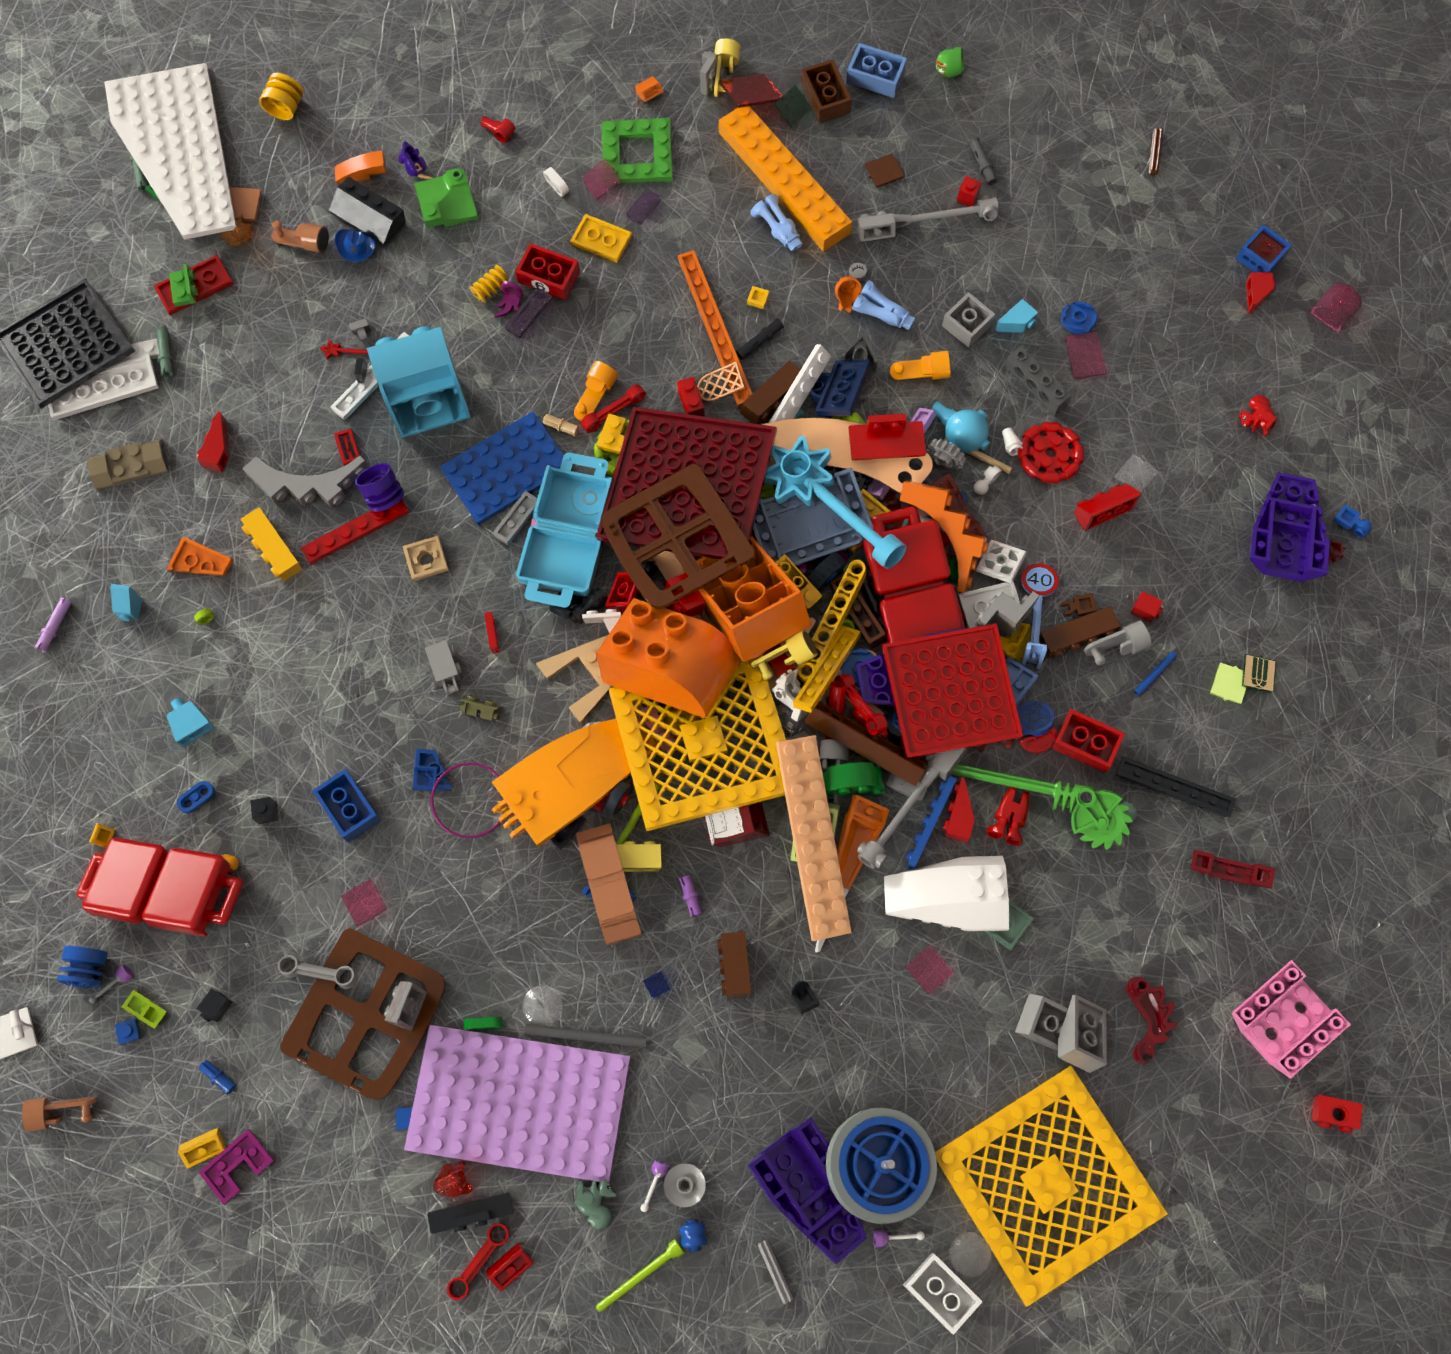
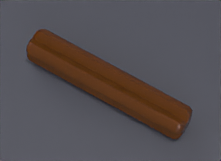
(1155, 151)

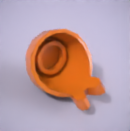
(847, 291)

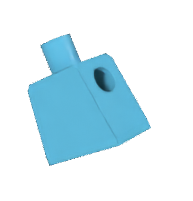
(187, 722)

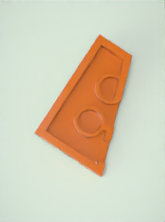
(198, 559)

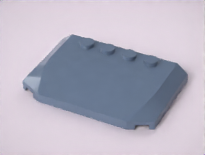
(812, 530)

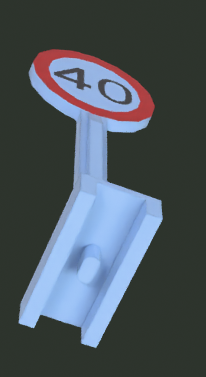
(1044, 582)

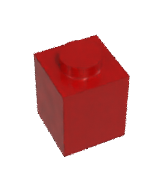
(969, 191)
(1147, 607)

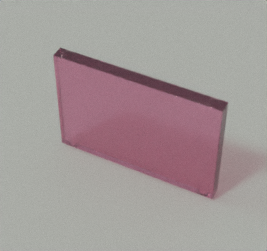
(1085, 355)

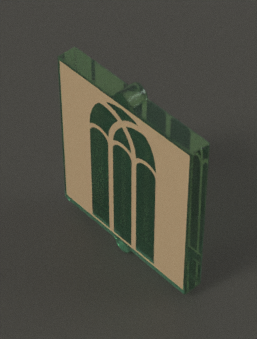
(1258, 673)

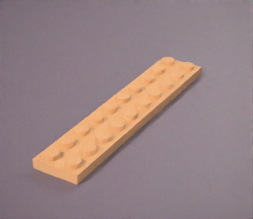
(813, 838)

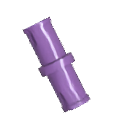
(690, 896)

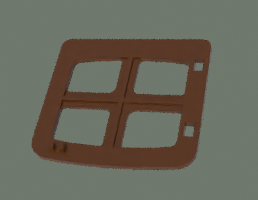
(674, 537)
(365, 1015)

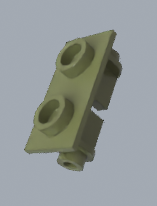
(487, 708)

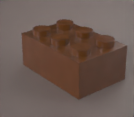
(826, 91)
(734, 965)

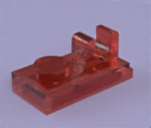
(892, 502)

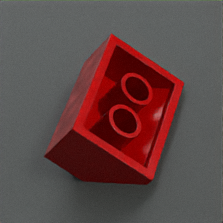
(1106, 506)

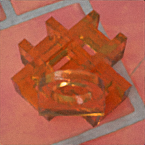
(240, 232)

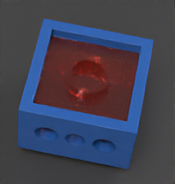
(1263, 250)

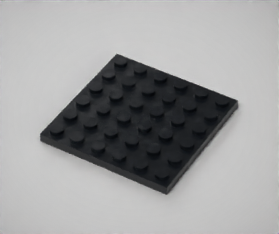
(64, 343)

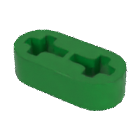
(483, 1023)

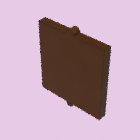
(884, 170)

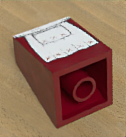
(737, 825)

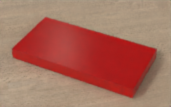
(210, 279)

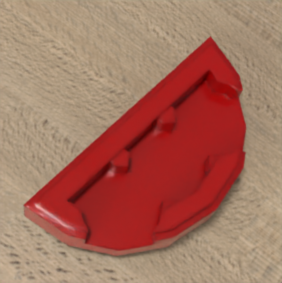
(1039, 744)

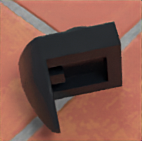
(804, 997)

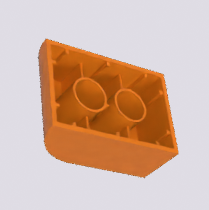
(754, 604)
(667, 658)

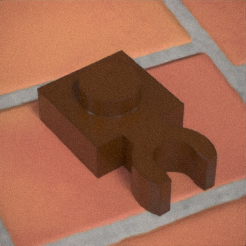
(1081, 605)

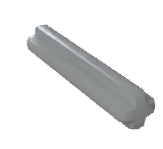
(775, 1271)

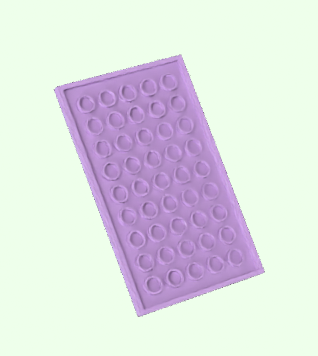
(518, 1103)

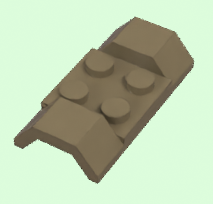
(127, 464)

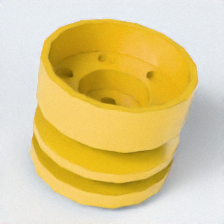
(281, 96)

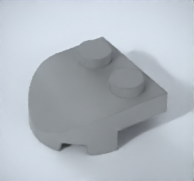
(708, 72)

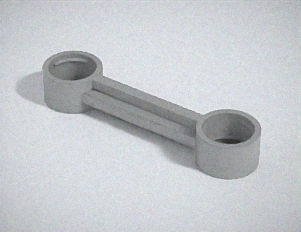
(317, 971)

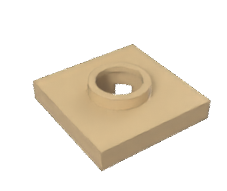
(414, 553)

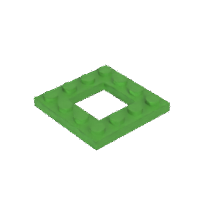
(640, 128)

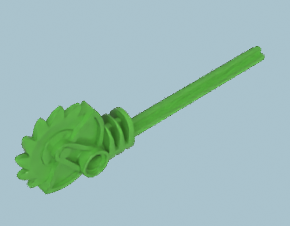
(1098, 819)

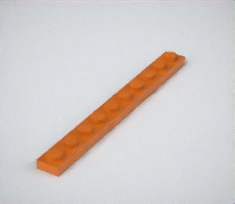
(713, 321)

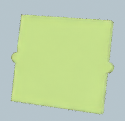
(1228, 683)

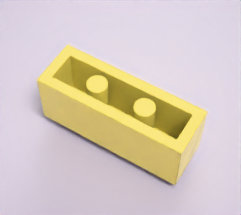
(640, 857)

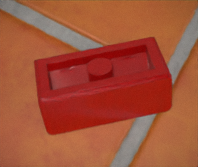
(509, 1267)

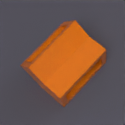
(648, 89)

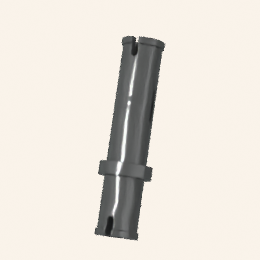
(985, 166)

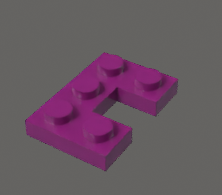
(218, 1171)

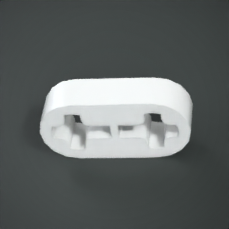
(556, 181)

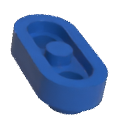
(196, 796)

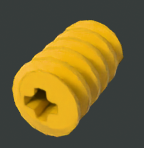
(488, 284)

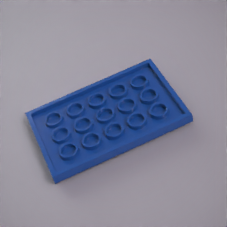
(503, 467)

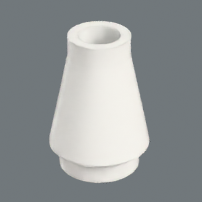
(1011, 442)

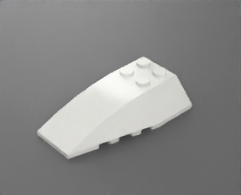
(953, 893)

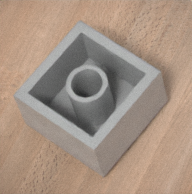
(968, 320)

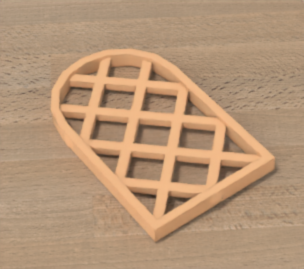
(731, 391)

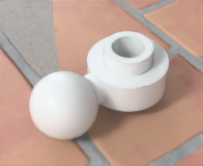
(991, 474)

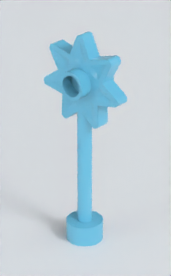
(802, 474)

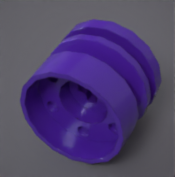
(379, 487)

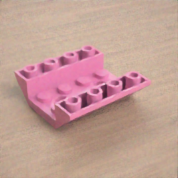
(1297, 1034)

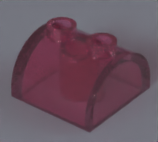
(1337, 305)

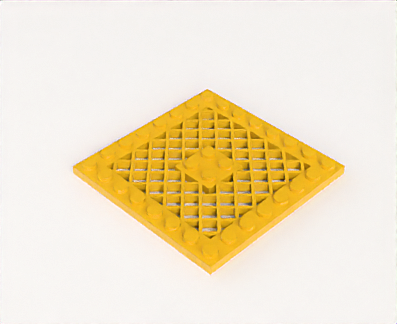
(702, 741)
(1049, 1185)

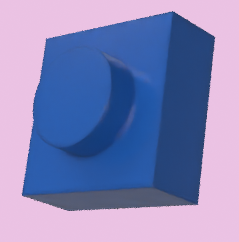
(128, 1031)

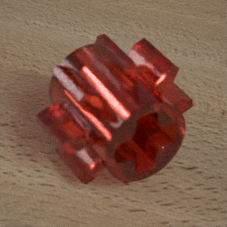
(1338, 548)

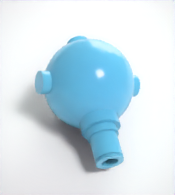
(964, 428)

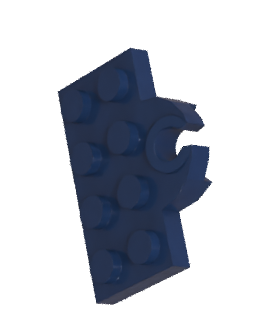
(840, 388)

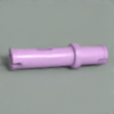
(53, 624)

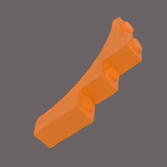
(966, 545)

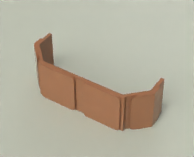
(608, 884)

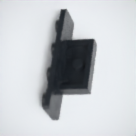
(470, 1213)

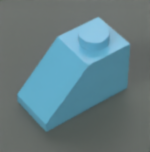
(1018, 318)
(125, 602)

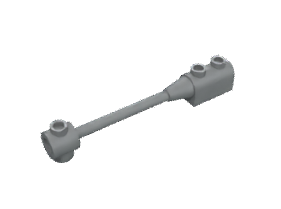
(884, 224)
(938, 766)

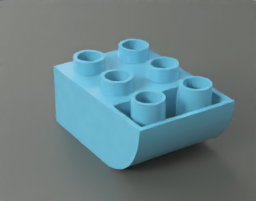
(418, 381)

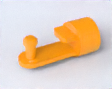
(935, 365)
(599, 380)

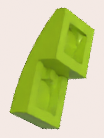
(144, 1009)

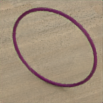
(432, 801)

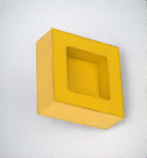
(758, 297)

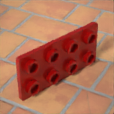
(887, 438)

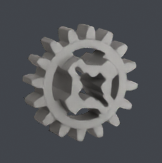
(946, 454)

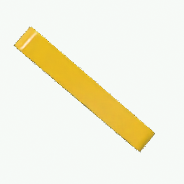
(834, 612)

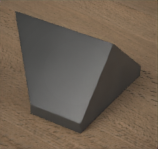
(861, 350)

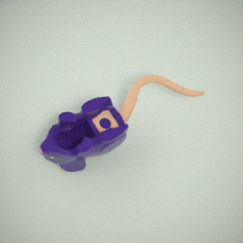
(413, 163)

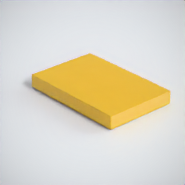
(601, 238)

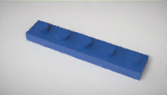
(930, 821)

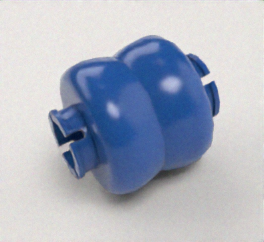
(693, 1235)

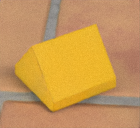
(101, 835)

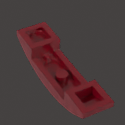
(1231, 870)

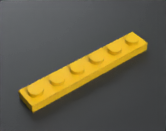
(826, 669)

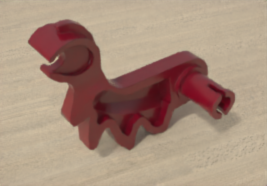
(1151, 1007)

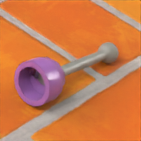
(122, 975)

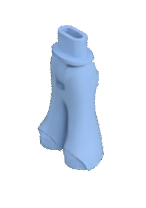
(877, 305)

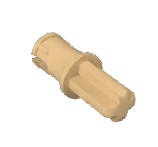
(561, 425)

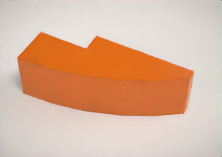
(361, 167)

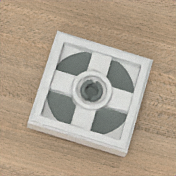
(1001, 561)

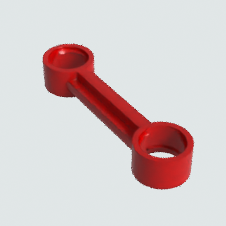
(593, 420)
(874, 722)
(478, 1261)

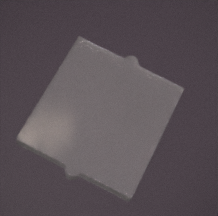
(1135, 473)

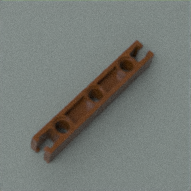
(869, 746)

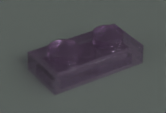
(643, 206)

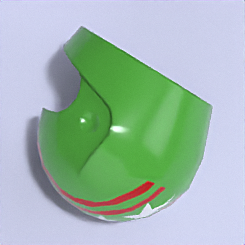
(950, 62)

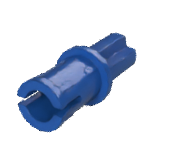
(217, 1077)

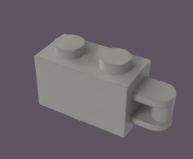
(444, 666)

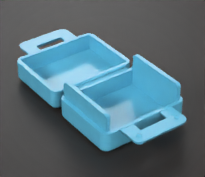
(563, 547)

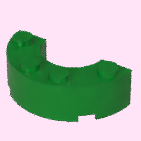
(854, 777)

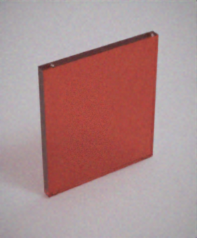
(751, 90)

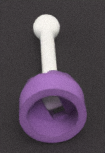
(659, 1170)
(881, 1237)

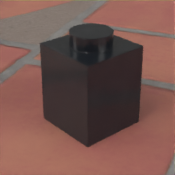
(264, 810)
(214, 1006)

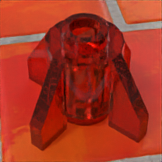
(452, 1181)

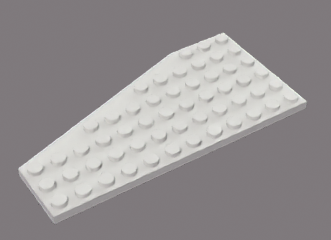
(177, 144)

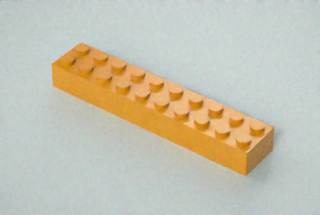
(785, 177)

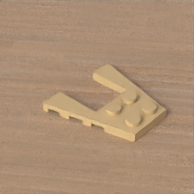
(587, 655)

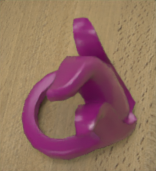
(511, 298)

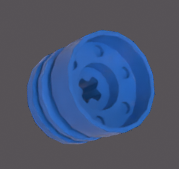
(82, 966)

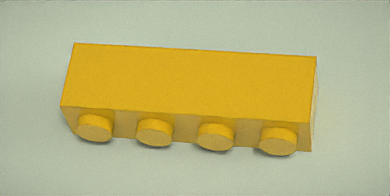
(271, 544)

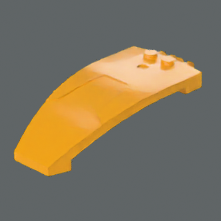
(563, 780)

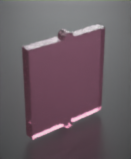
(600, 179)
(363, 902)
(929, 970)

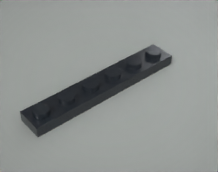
(1175, 787)

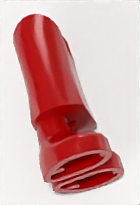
(1011, 814)

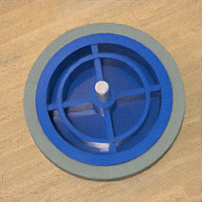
(881, 1165)

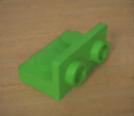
(183, 287)

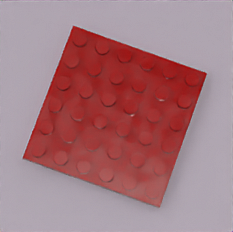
(951, 691)

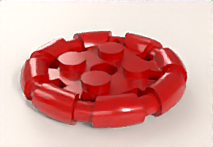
(1055, 443)

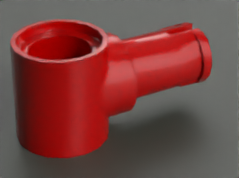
(501, 130)

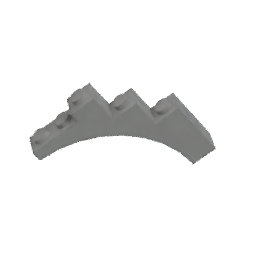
(304, 488)

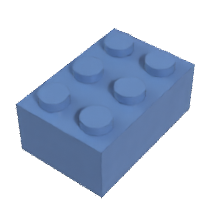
(876, 70)

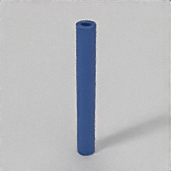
(1155, 673)

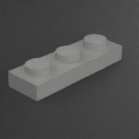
(515, 518)

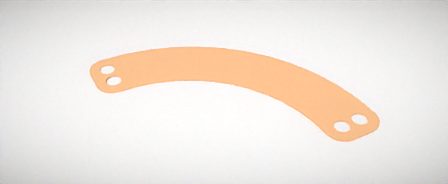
(834, 435)

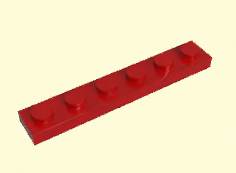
(352, 532)

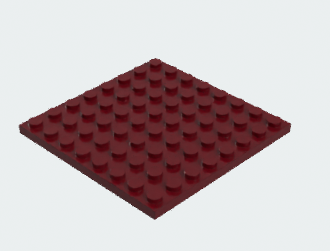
(663, 443)

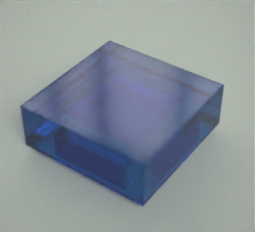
(656, 985)

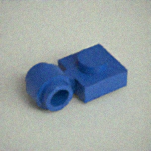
(1349, 517)

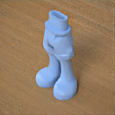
(782, 230)

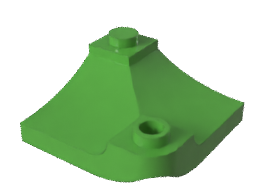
(446, 199)

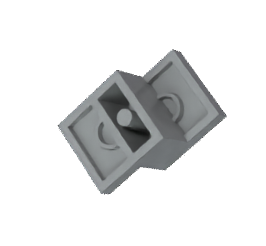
(1007, 612)

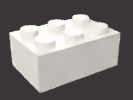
(942, 1293)

